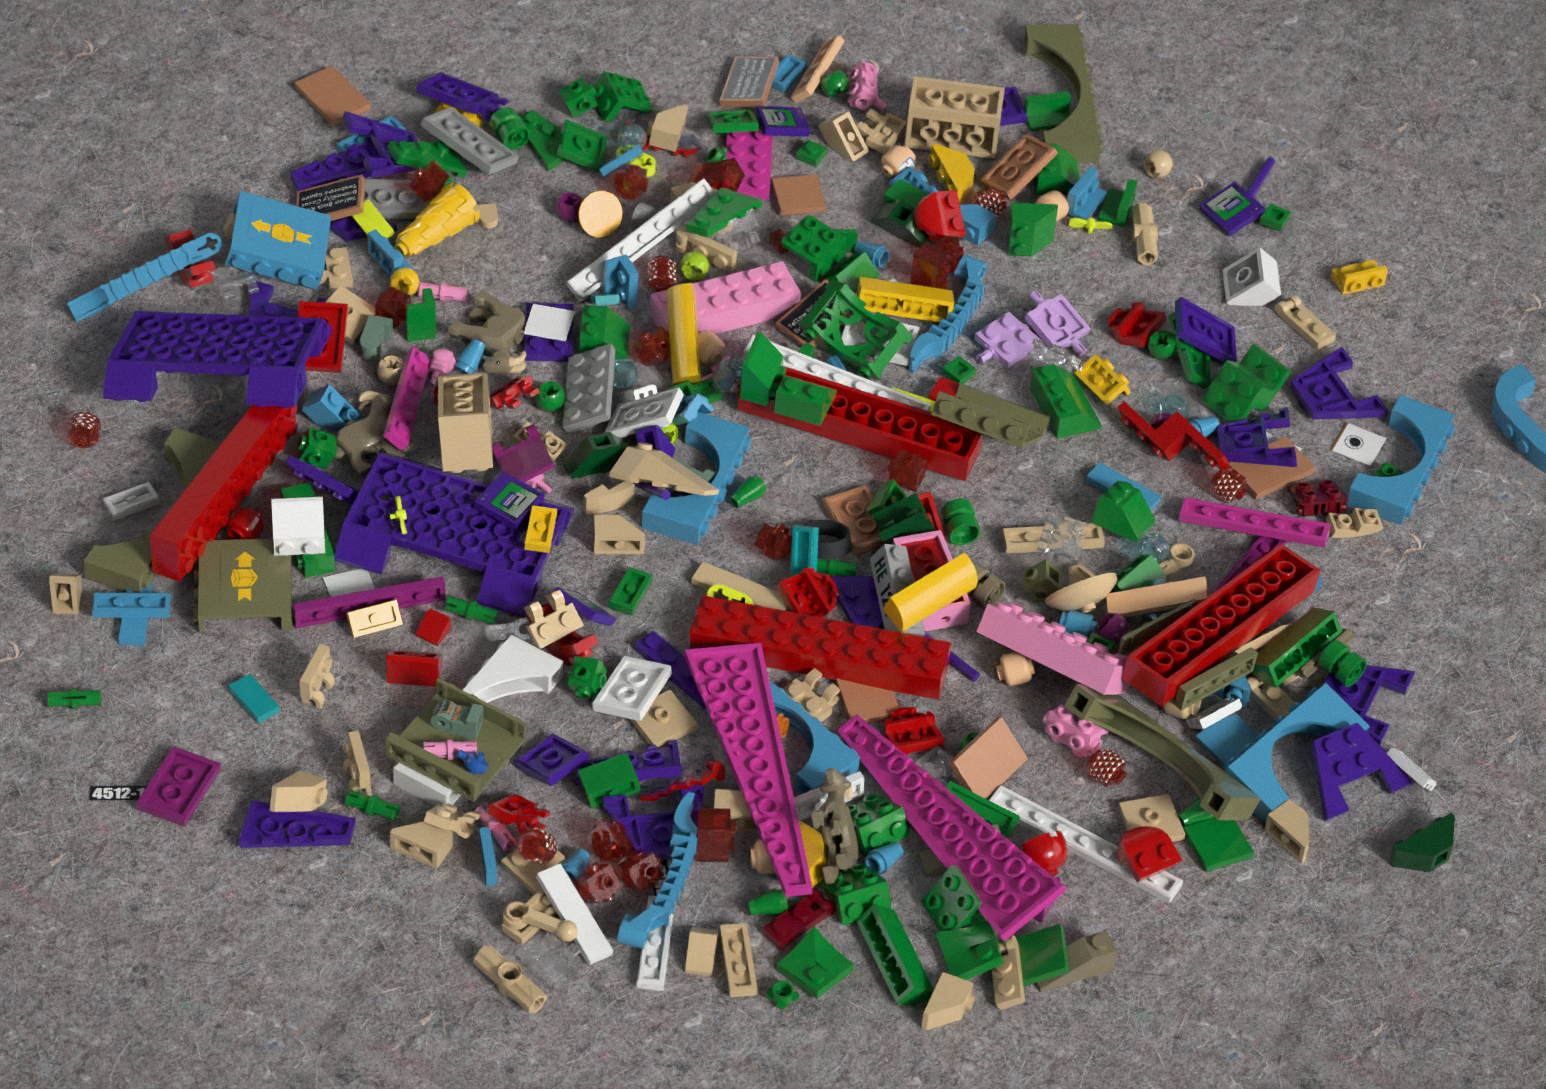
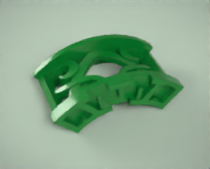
(847, 300)

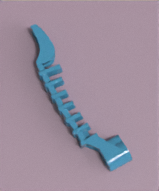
(151, 272)
(940, 338)
(683, 844)

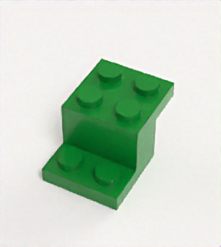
(1246, 384)

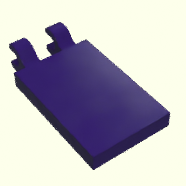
(461, 95)

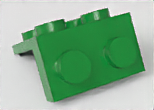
(619, 91)
(815, 244)
(878, 822)
(857, 892)

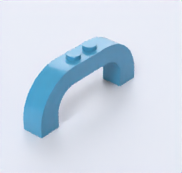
(1513, 421)

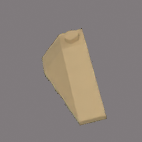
(656, 467)

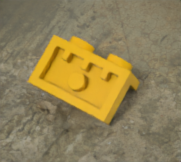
(1359, 276)
(1102, 380)

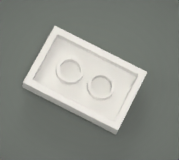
(854, 335)
(645, 412)
(632, 688)

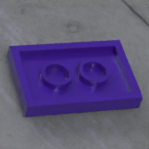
(1205, 331)
(545, 348)
(323, 480)

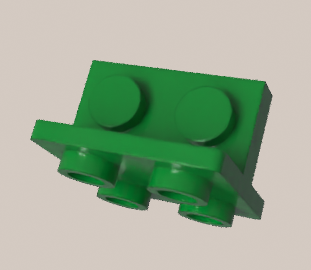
(953, 902)

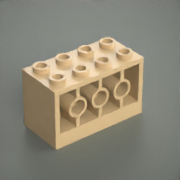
(954, 116)
(465, 422)

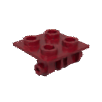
(1318, 496)

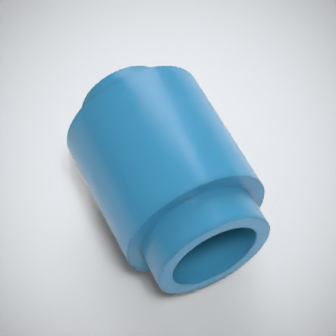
(1078, 623)

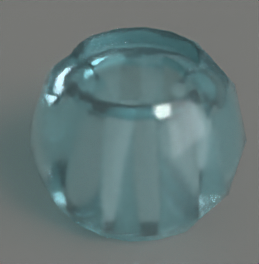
(631, 136)
(624, 373)
(1173, 403)
(1158, 542)

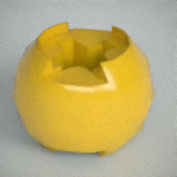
(405, 276)

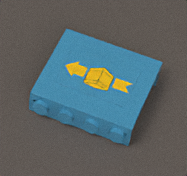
(279, 240)

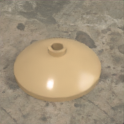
(1082, 594)

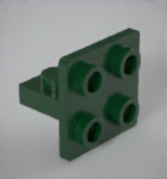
(903, 519)

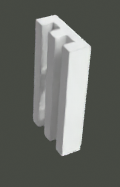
(637, 393)
(133, 503)
(1214, 713)
(1412, 769)

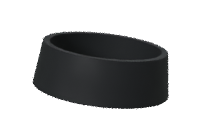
(832, 549)

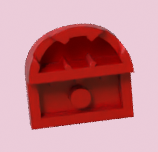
(940, 215)
(1135, 324)
(809, 593)
(913, 730)
(1147, 852)

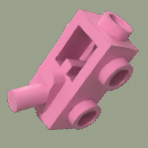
(864, 87)
(1069, 729)

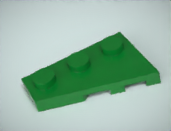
(543, 138)
(421, 153)
(719, 210)
(1194, 362)
(987, 810)

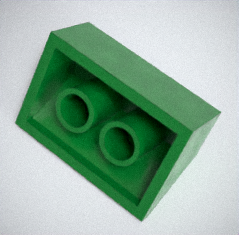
(1063, 400)

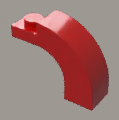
(190, 275)
(569, 645)

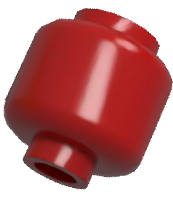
(245, 525)

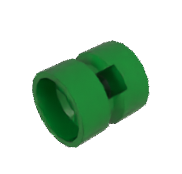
(509, 128)
(960, 521)
(1346, 665)

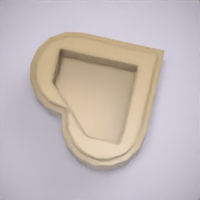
(488, 215)
(1078, 573)

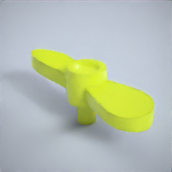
(1089, 223)
(400, 514)

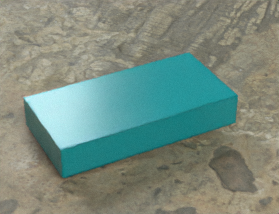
(604, 299)
(804, 548)
(254, 698)

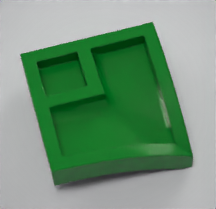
(970, 950)
(815, 964)

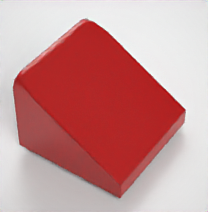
(945, 386)
(434, 627)

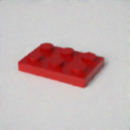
(336, 316)

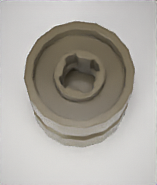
(988, 588)

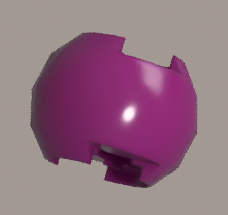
(567, 206)
(1113, 627)

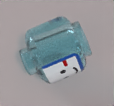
(728, 375)

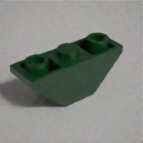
(900, 220)
(595, 455)
(1426, 847)

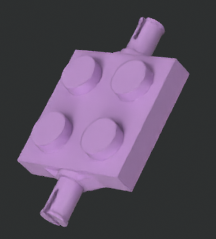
(1057, 322)
(1005, 340)

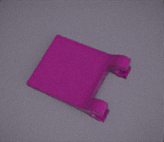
(525, 458)

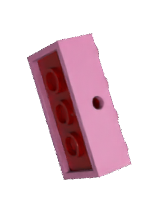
(926, 554)

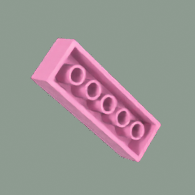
(736, 299)
(1054, 647)

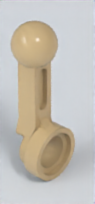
(1174, 563)
(565, 930)

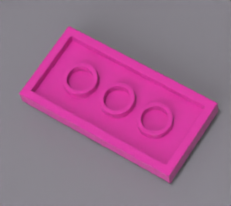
(754, 157)

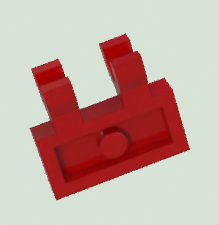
(516, 387)
(518, 811)

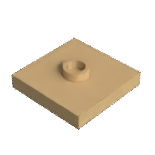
(357, 312)
(665, 720)
(1154, 812)

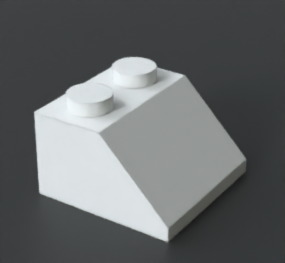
(1252, 280)
(298, 526)

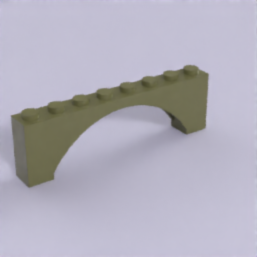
(1063, 49)
(130, 562)
(1217, 790)

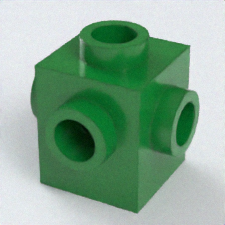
(579, 96)
(317, 447)
(587, 677)

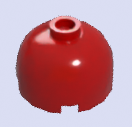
(1047, 851)

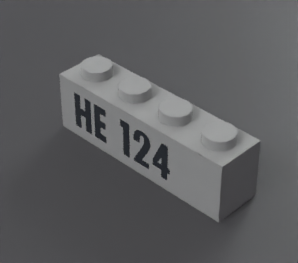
(891, 575)

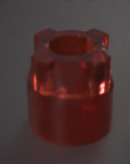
(776, 240)

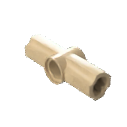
(1144, 234)
(510, 979)

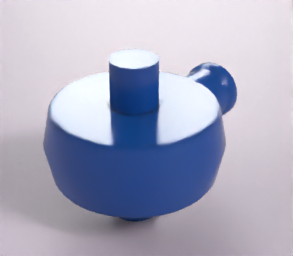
(474, 762)

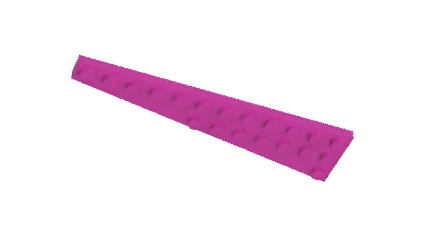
(744, 716)
(999, 872)

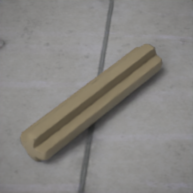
(1312, 665)

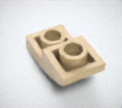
(553, 444)
(605, 500)
(1357, 524)

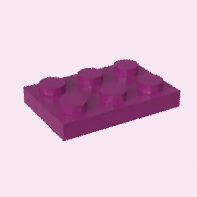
(178, 786)

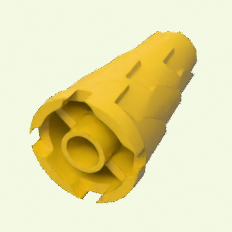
(442, 218)

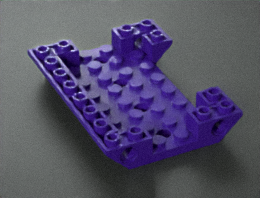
(263, 347)
(498, 550)

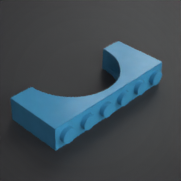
(1395, 495)
(689, 516)
(1318, 715)
(825, 747)

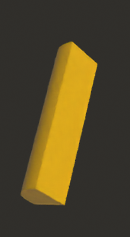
(905, 299)
(683, 334)
(932, 592)

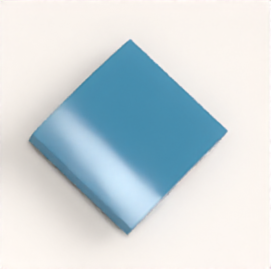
(1226, 738)

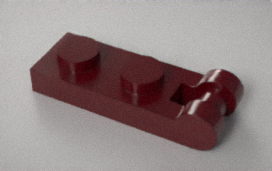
(798, 919)

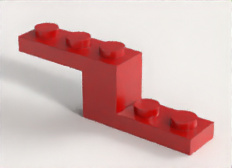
(1172, 436)

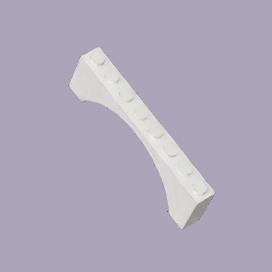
(511, 670)

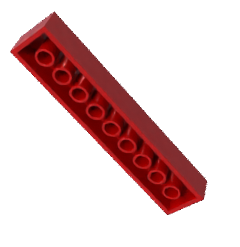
(884, 427)
(220, 489)
(1220, 624)
(832, 647)

